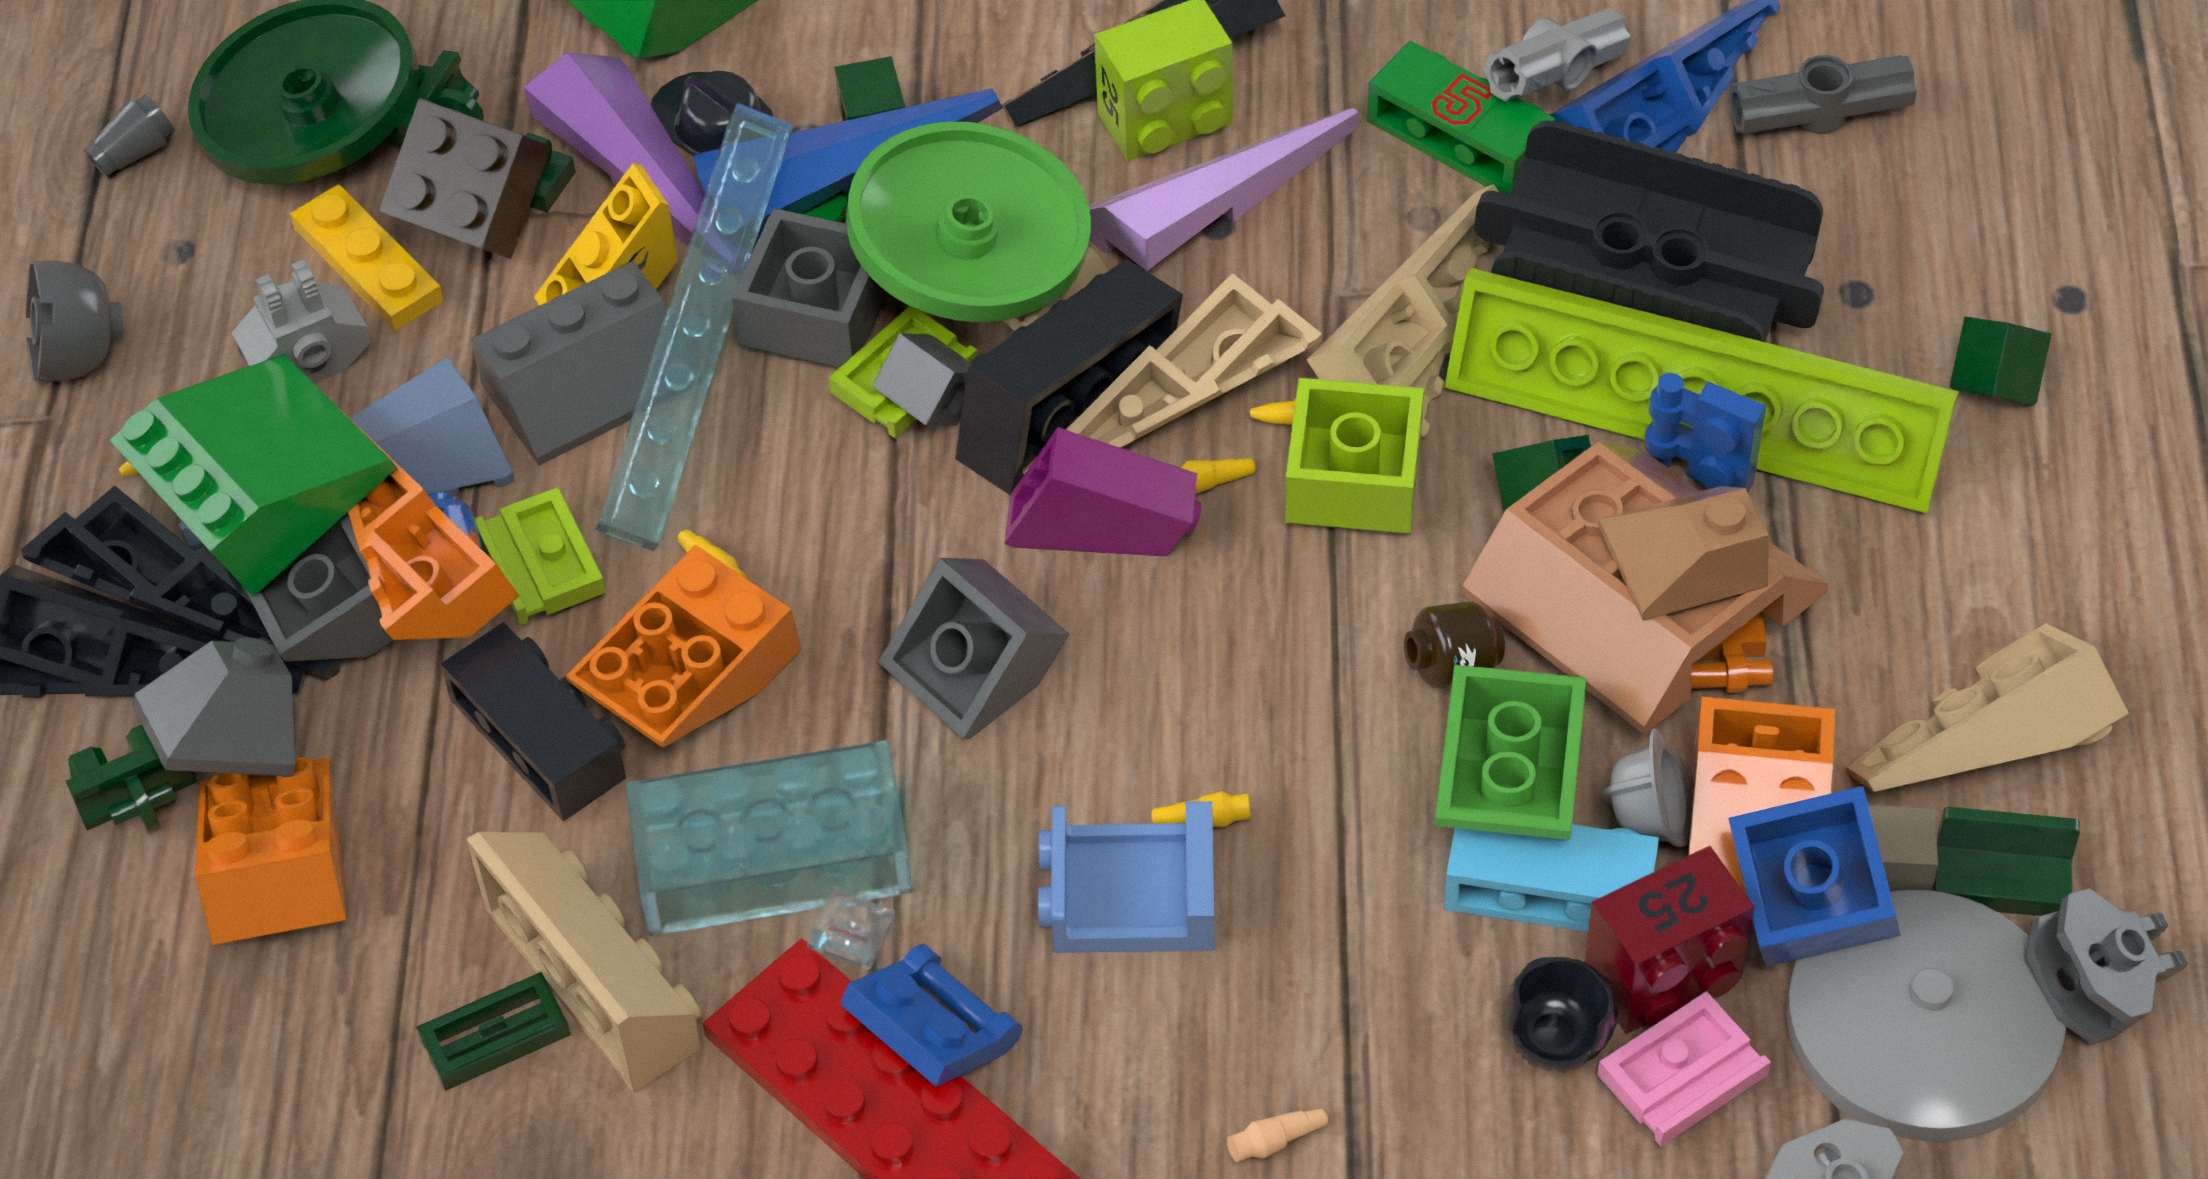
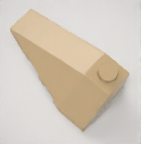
(2029, 702)

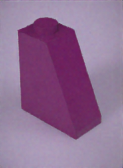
(1101, 500)

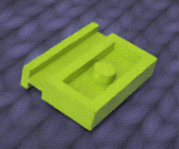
(855, 379)
(541, 555)

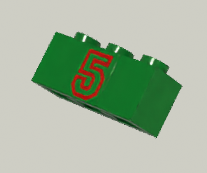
(1452, 116)

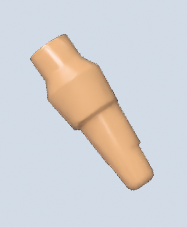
(1272, 1134)

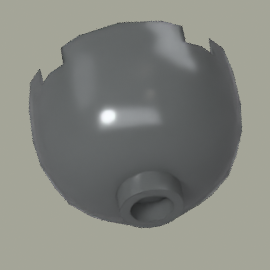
(68, 320)

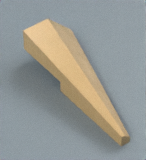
(1411, 317)

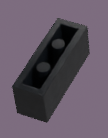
(535, 720)

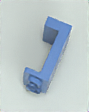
(1129, 884)

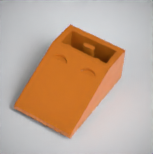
(689, 650)
(1751, 761)
(269, 852)

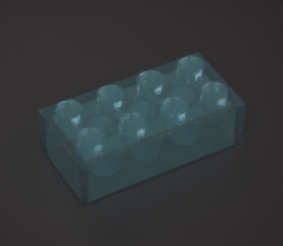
(768, 837)

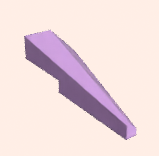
(1171, 210)

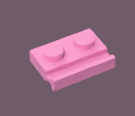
(1683, 1068)

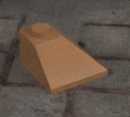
(1689, 550)

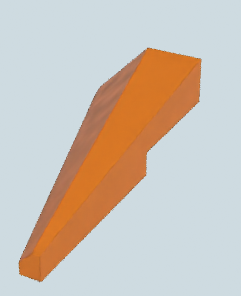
(423, 565)

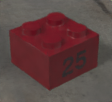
(1670, 938)

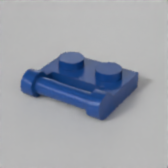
(920, 1027)

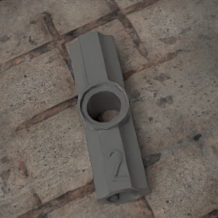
(1822, 94)

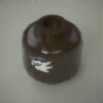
(1450, 637)

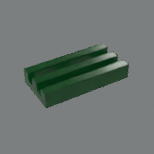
(498, 1039)

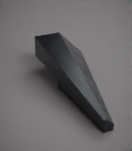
(1079, 78)
(141, 561)
(84, 642)

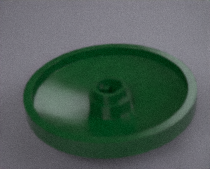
(303, 90)

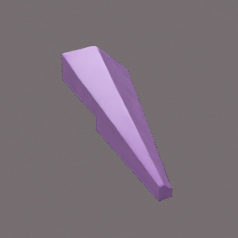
(608, 120)

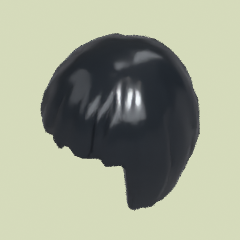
(1560, 1013)

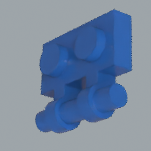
(1723, 437)

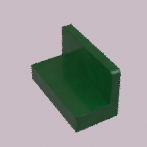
(2006, 859)

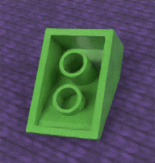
(1511, 752)

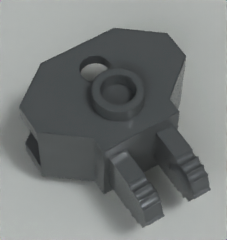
(2103, 964)

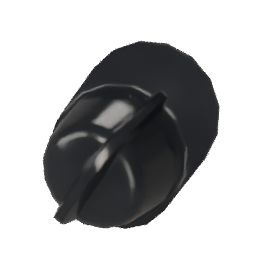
(699, 107)

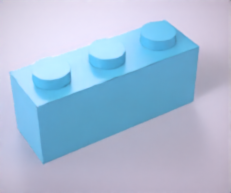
(1541, 876)

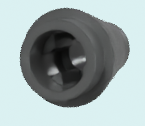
(129, 136)

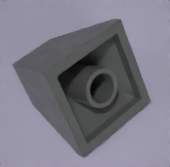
(222, 711)

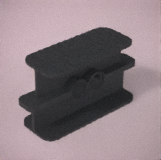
(1656, 232)

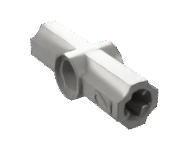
(1556, 54)

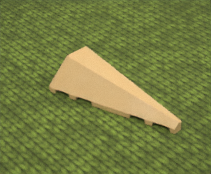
(1211, 352)

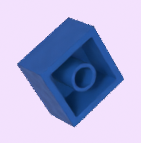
(1814, 876)

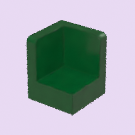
(868, 88)
(2000, 360)
(1528, 466)

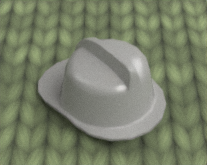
(1652, 792)

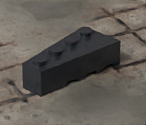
(1058, 369)

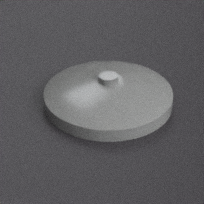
(1930, 1026)

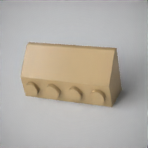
(586, 954)

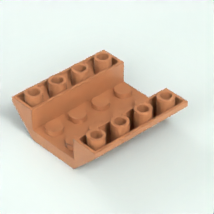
(1565, 597)

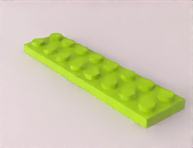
(1602, 361)

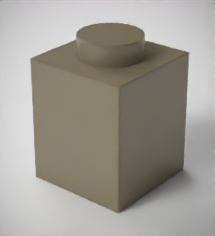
(1907, 845)

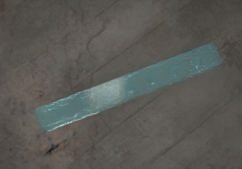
(694, 329)

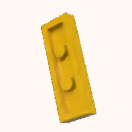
(367, 257)

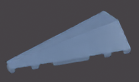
(432, 433)

